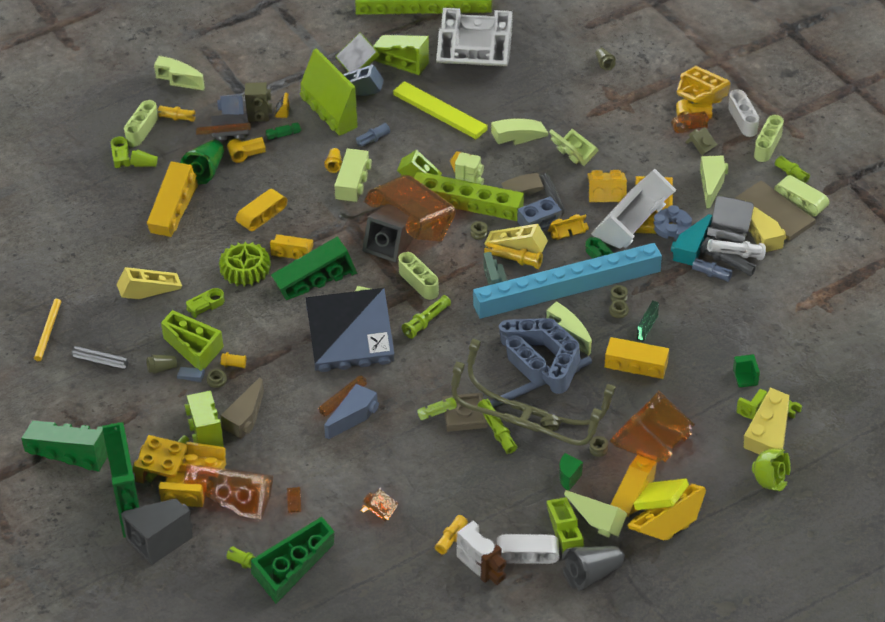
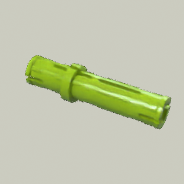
(501, 432)

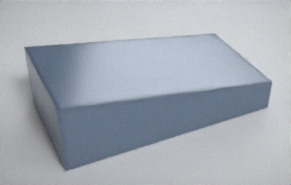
(191, 374)

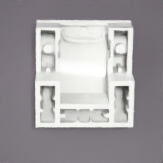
(474, 38)

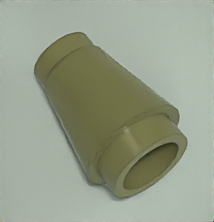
(605, 59)
(160, 363)

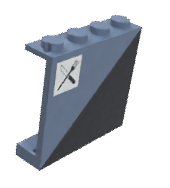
(350, 329)

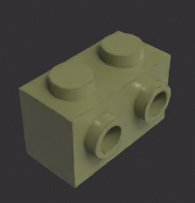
(257, 102)

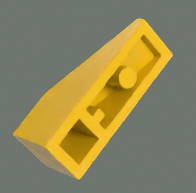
(636, 479)

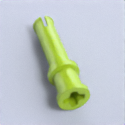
(420, 321)

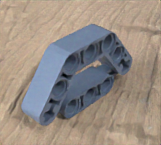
(522, 333)

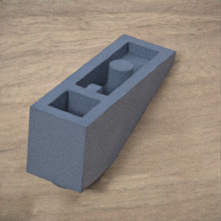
(366, 80)
(231, 104)
(352, 411)

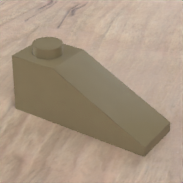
(242, 414)

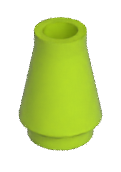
(143, 159)

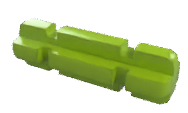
(437, 408)

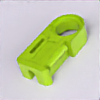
(120, 154)
(204, 302)

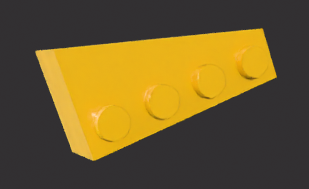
(172, 199)

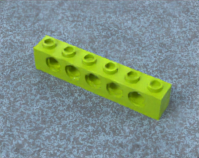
(474, 196)

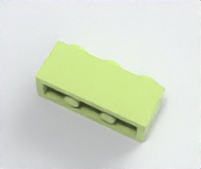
(352, 175)

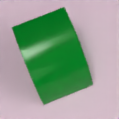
(569, 471)

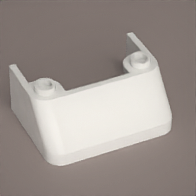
(633, 210)

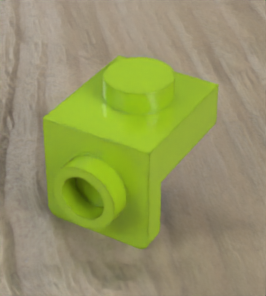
(750, 408)

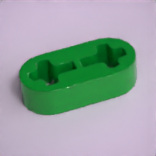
(601, 250)

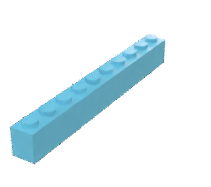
(566, 280)

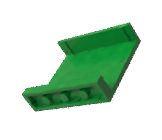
(120, 468)

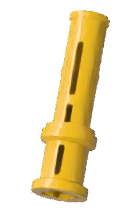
(521, 256)

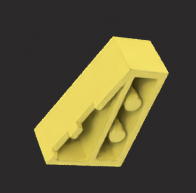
(768, 424)

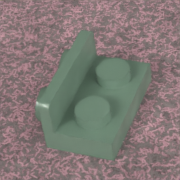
(493, 271)

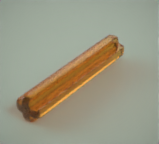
(333, 403)

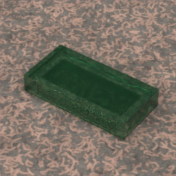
(647, 321)

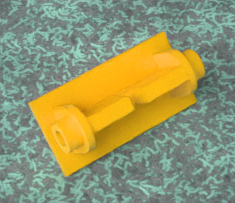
(574, 223)

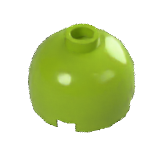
(771, 469)

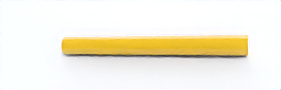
(47, 330)

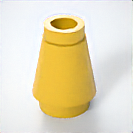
(333, 161)

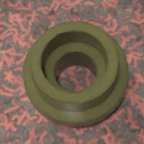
(618, 309)
(216, 378)
(550, 422)

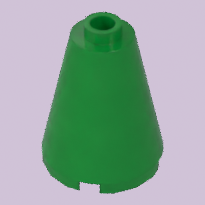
(204, 160)

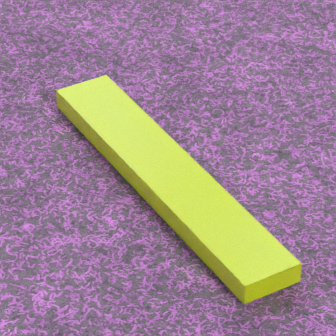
(440, 110)

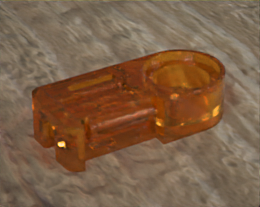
(691, 121)

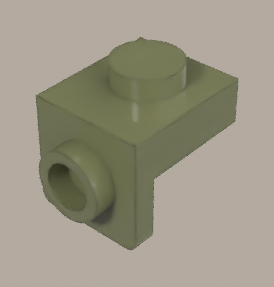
(702, 140)

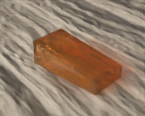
(294, 499)

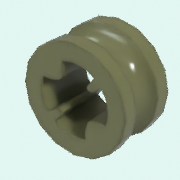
(479, 235)
(619, 289)
(598, 452)

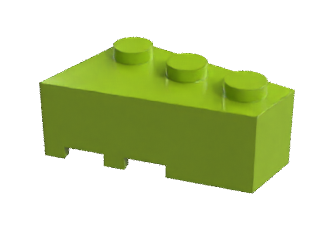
(192, 339)
(204, 419)

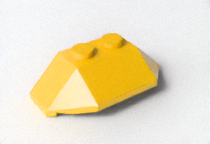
(702, 86)
(669, 520)

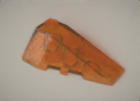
(238, 490)

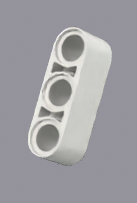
(743, 113)
(529, 548)

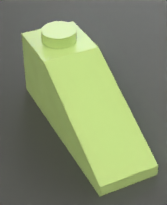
(712, 175)
(600, 515)

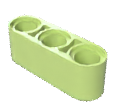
(141, 123)
(768, 138)
(802, 195)
(418, 275)

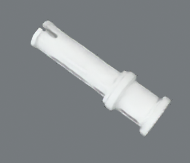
(743, 249)

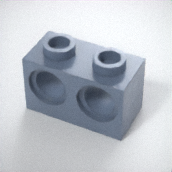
(539, 213)

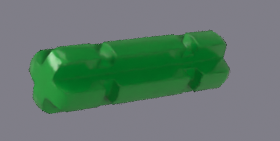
(282, 131)

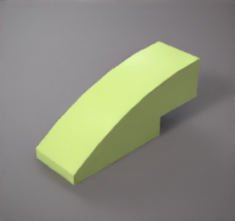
(178, 73)
(517, 130)
(572, 325)

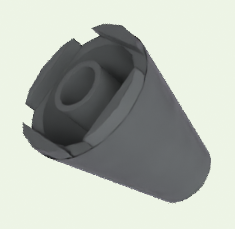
(590, 564)

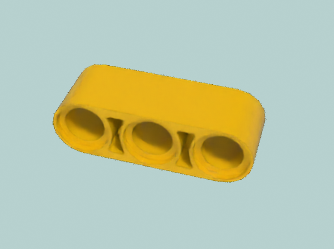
(261, 210)

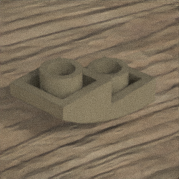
(526, 184)

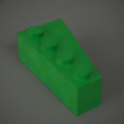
(292, 558)

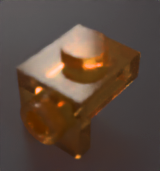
(380, 504)

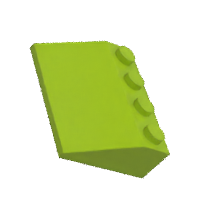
(329, 94)

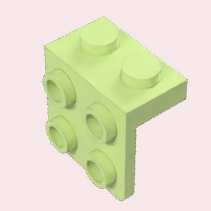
(575, 146)

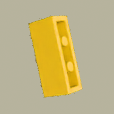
(636, 358)

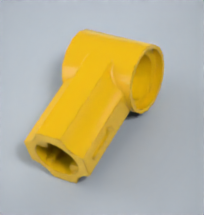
(686, 107)
(240, 150)

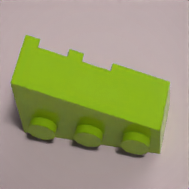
(403, 52)

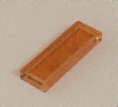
(223, 128)

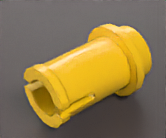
(233, 360)

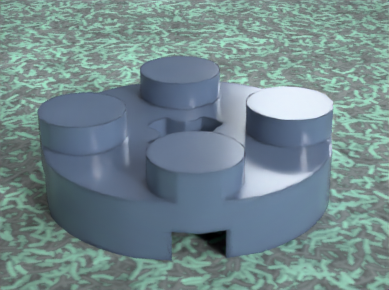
(668, 215)

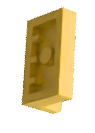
(290, 246)
(204, 456)

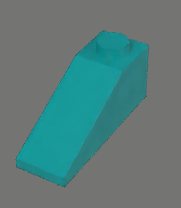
(688, 244)

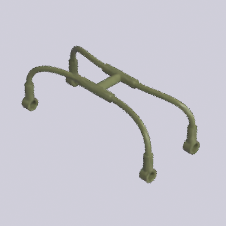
(527, 410)

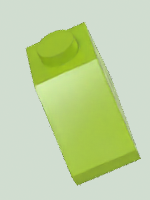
(416, 162)

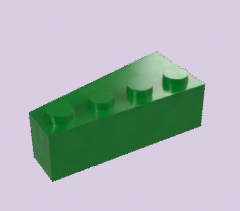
(314, 269)
(66, 444)

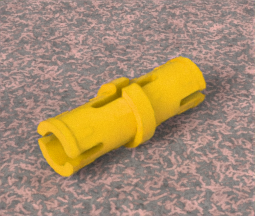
(176, 113)
(450, 534)

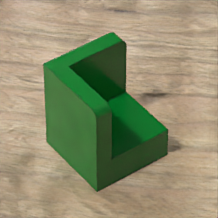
(746, 370)

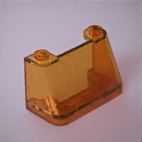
(427, 211)
(654, 430)

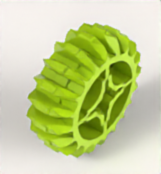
(244, 263)

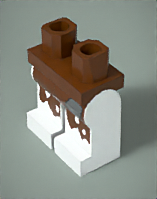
(480, 554)

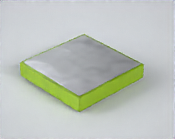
(357, 54)

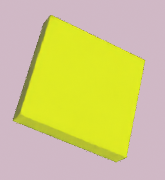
(661, 494)

